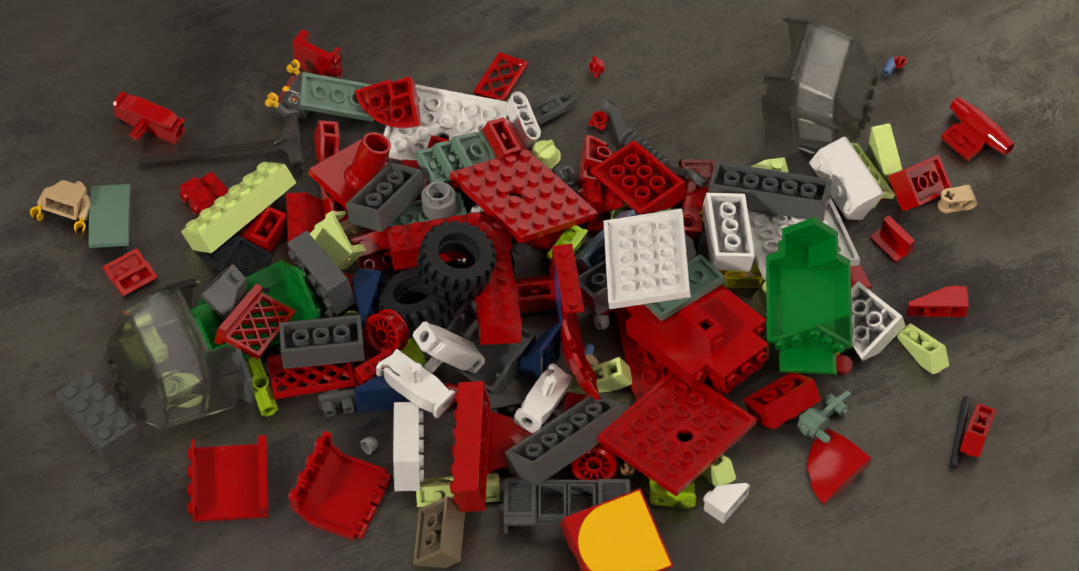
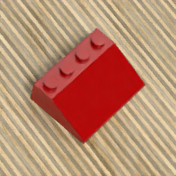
(640, 179)

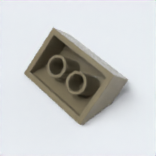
(439, 534)

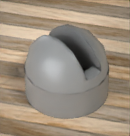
(601, 321)
(369, 444)

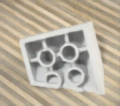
(872, 322)

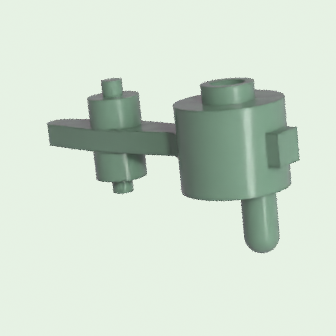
(815, 422)

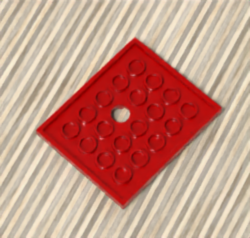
(546, 201)
(649, 431)

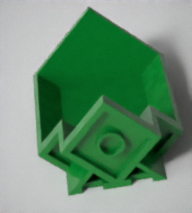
(286, 286)
(808, 299)

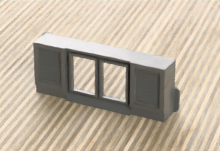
(522, 498)

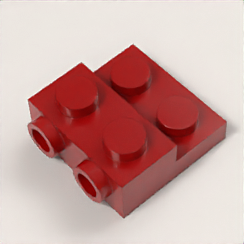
(202, 192)
(599, 196)
(368, 369)

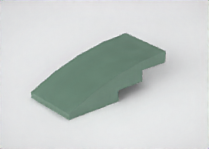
(454, 155)
(109, 216)

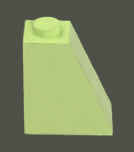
(883, 151)

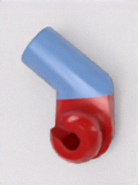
(893, 63)

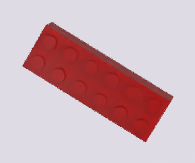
(406, 239)
(498, 305)
(471, 446)

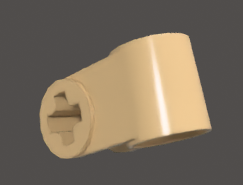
(958, 198)

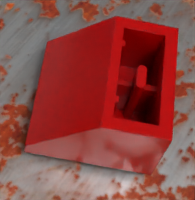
(503, 137)
(265, 228)
(377, 252)
(535, 294)

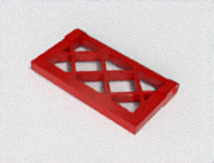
(511, 61)

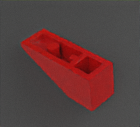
(945, 302)
(978, 430)

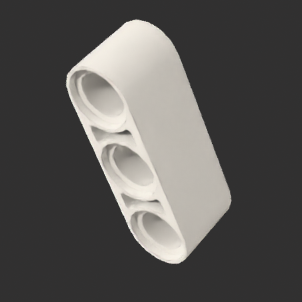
(523, 119)

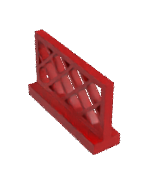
(242, 315)
(276, 369)

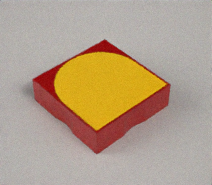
(617, 536)

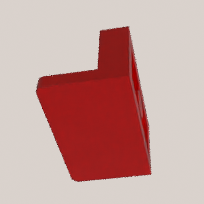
(893, 240)

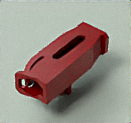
(148, 118)

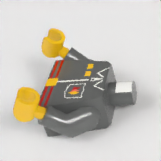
(289, 98)

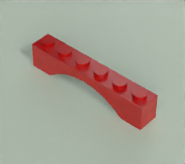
(327, 144)

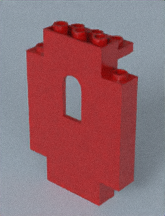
(692, 362)

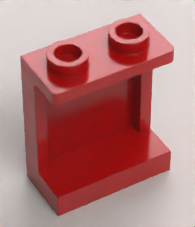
(316, 59)

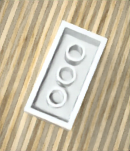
(728, 231)
(408, 446)

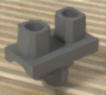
(335, 399)

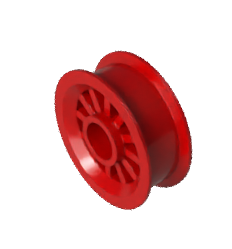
(386, 331)
(606, 465)

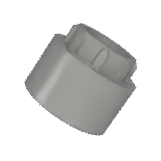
(438, 200)

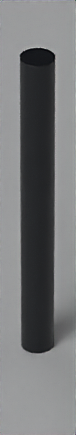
(960, 432)

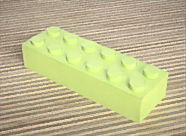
(238, 206)

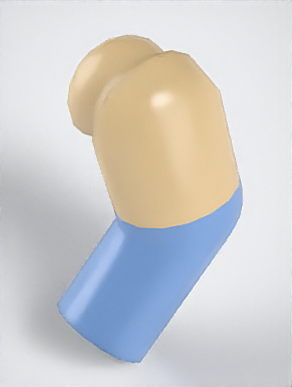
(589, 349)

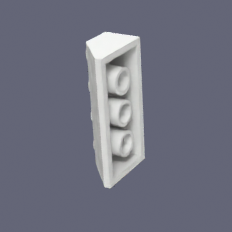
(852, 183)

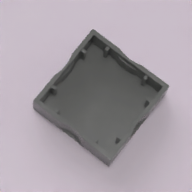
(500, 359)

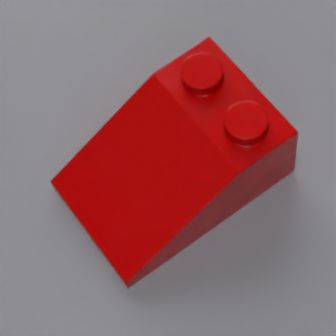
(919, 182)

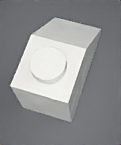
(725, 500)

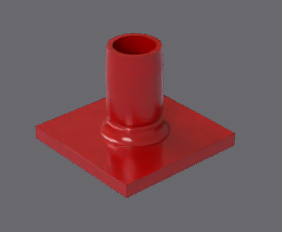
(352, 167)

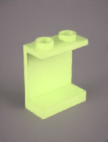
(335, 242)

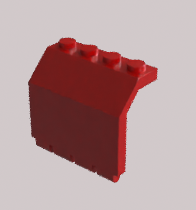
(338, 490)

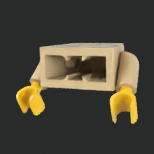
(65, 200)

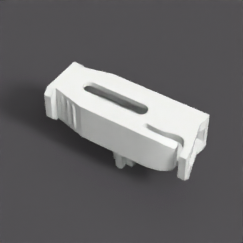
(447, 348)
(416, 383)
(543, 398)

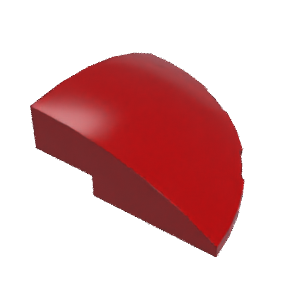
(392, 102)
(593, 153)
(576, 360)
(502, 437)
(834, 465)

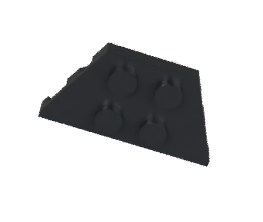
(243, 254)

